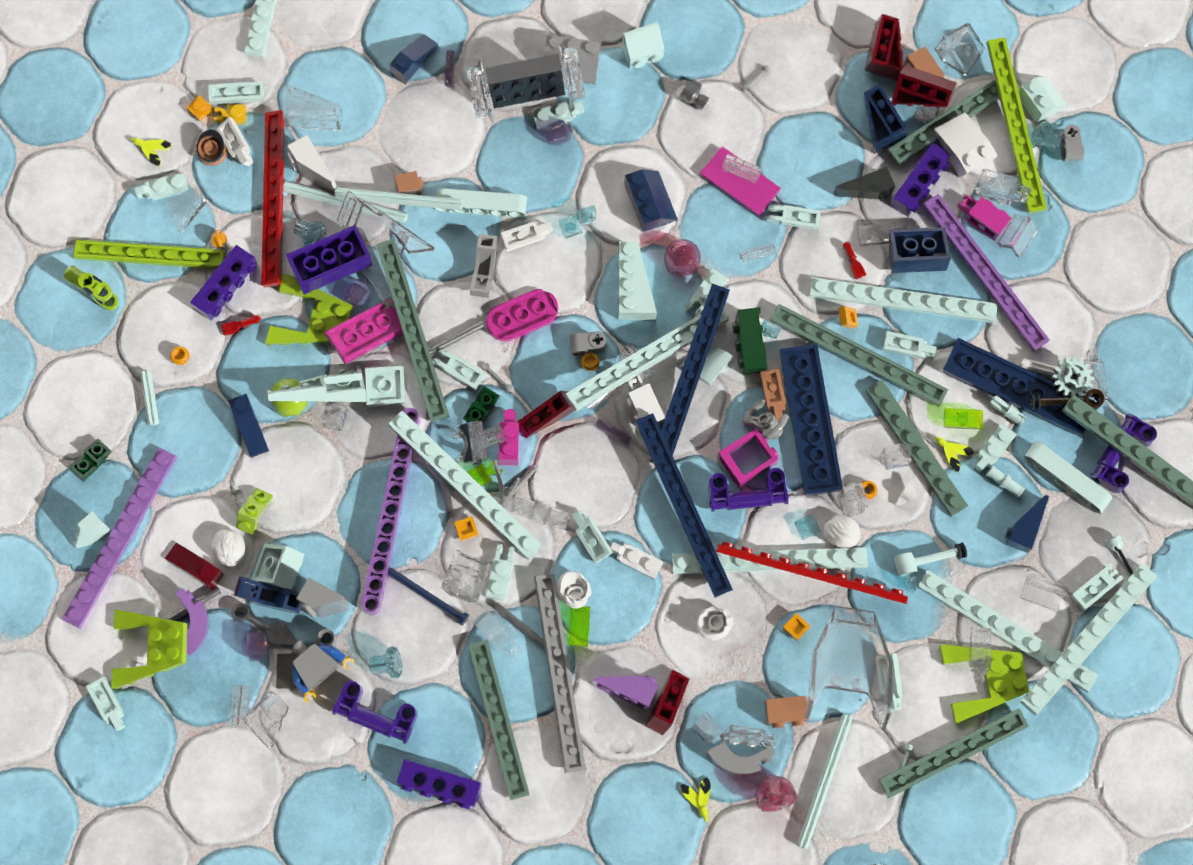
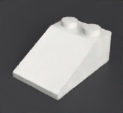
(965, 143)
(309, 163)

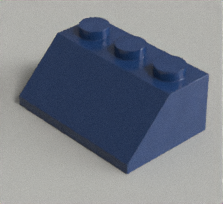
(649, 199)
(918, 250)

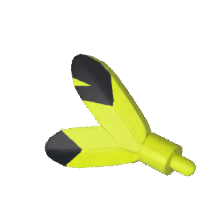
(149, 146)
(951, 449)
(699, 801)

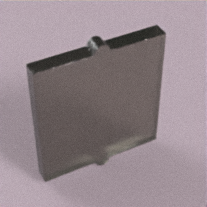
(284, 674)

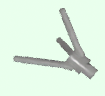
(507, 493)

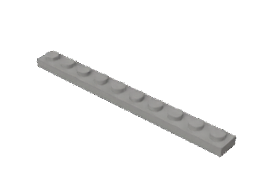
(559, 673)

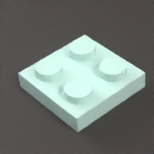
(385, 386)

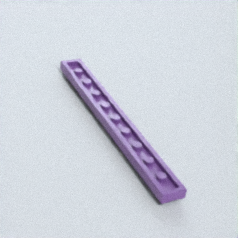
(986, 273)
(119, 538)

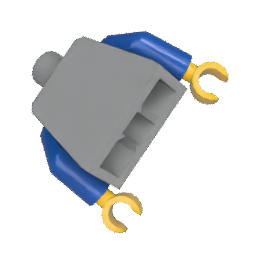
(315, 665)

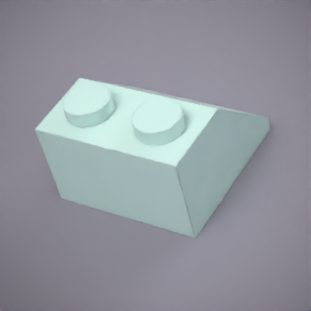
(643, 45)
(1040, 99)
(278, 566)

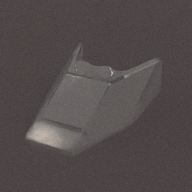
(376, 228)
(852, 659)

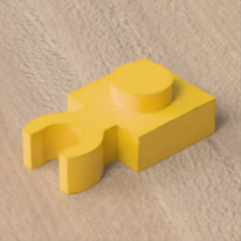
(237, 112)

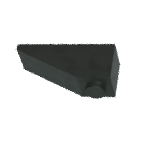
(869, 186)

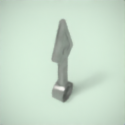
(276, 632)

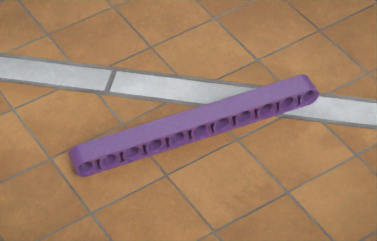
(388, 519)

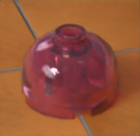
(682, 258)
(775, 792)

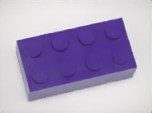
(329, 259)

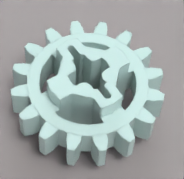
(1070, 370)

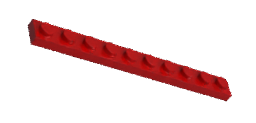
(273, 199)
(819, 574)

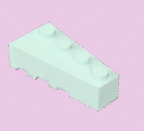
(634, 291)

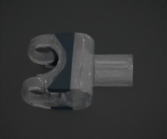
(476, 441)

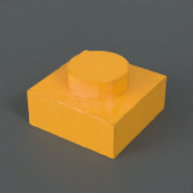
(199, 108)
(848, 317)
(466, 528)
(796, 627)

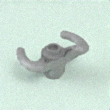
(766, 422)

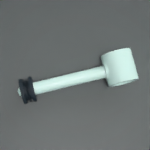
(907, 564)

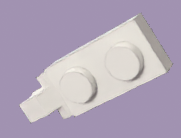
(235, 141)
(525, 235)
(637, 560)

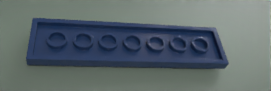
(1007, 382)
(811, 420)

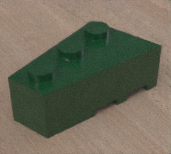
(749, 341)

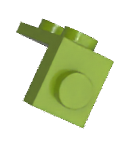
(251, 510)

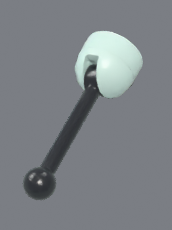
(1116, 544)

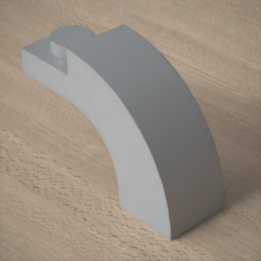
(484, 265)
(738, 765)

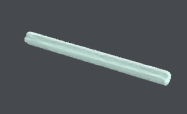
(329, 197)
(402, 199)
(824, 781)

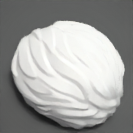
(842, 531)
(228, 547)
(573, 589)
(714, 623)

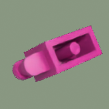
(984, 216)
(510, 447)

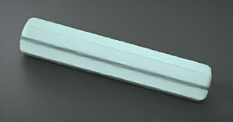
(149, 398)

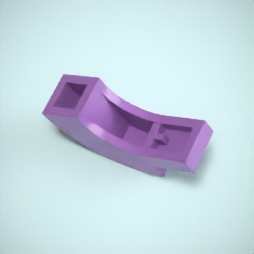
(198, 621)

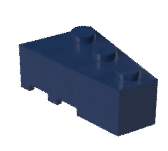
(883, 119)

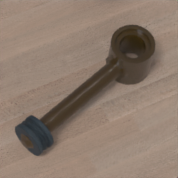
(1036, 402)

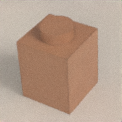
(409, 183)

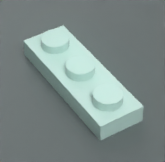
(236, 92)

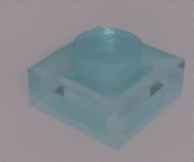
(586, 215)
(570, 226)
(770, 330)
(807, 527)

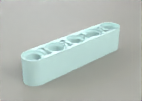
(486, 203)
(1067, 477)

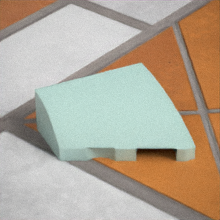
(714, 365)
(90, 531)

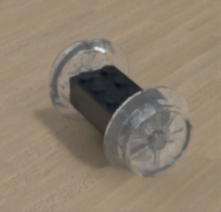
(525, 81)

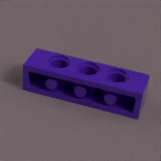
(902, 200)
(236, 258)
(411, 769)

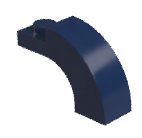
(267, 596)

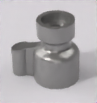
(691, 94)

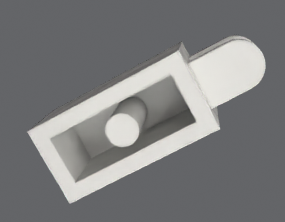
(643, 400)

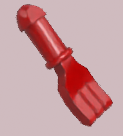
(856, 266)
(233, 327)

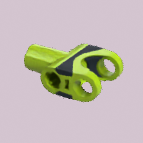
(92, 286)

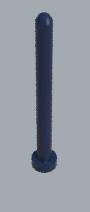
(429, 596)

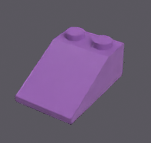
(632, 689)

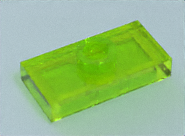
(963, 418)
(579, 626)

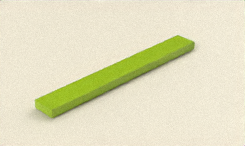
(148, 254)

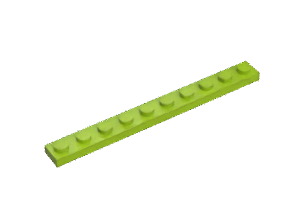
(1016, 123)

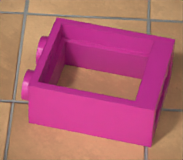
(731, 467)

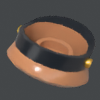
(211, 148)

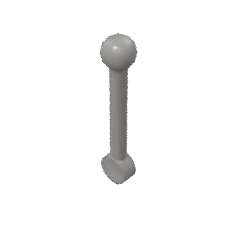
(765, 68)
(485, 366)

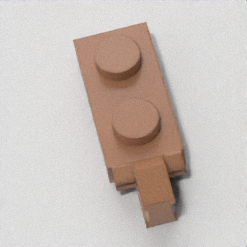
(773, 392)

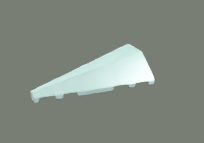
(333, 388)

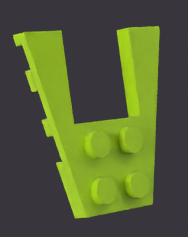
(326, 314)
(164, 649)
(1004, 681)

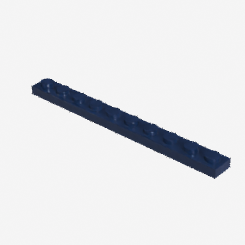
(693, 365)
(683, 505)

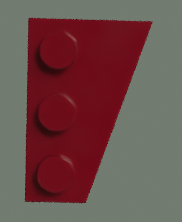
(885, 48)
(922, 88)

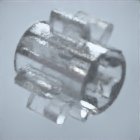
(925, 114)

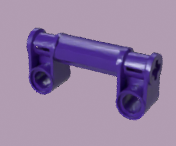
(1110, 456)
(775, 493)
(371, 719)

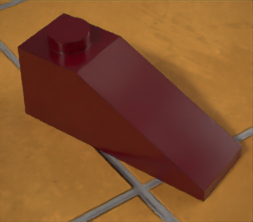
(546, 414)
(195, 566)
(667, 703)

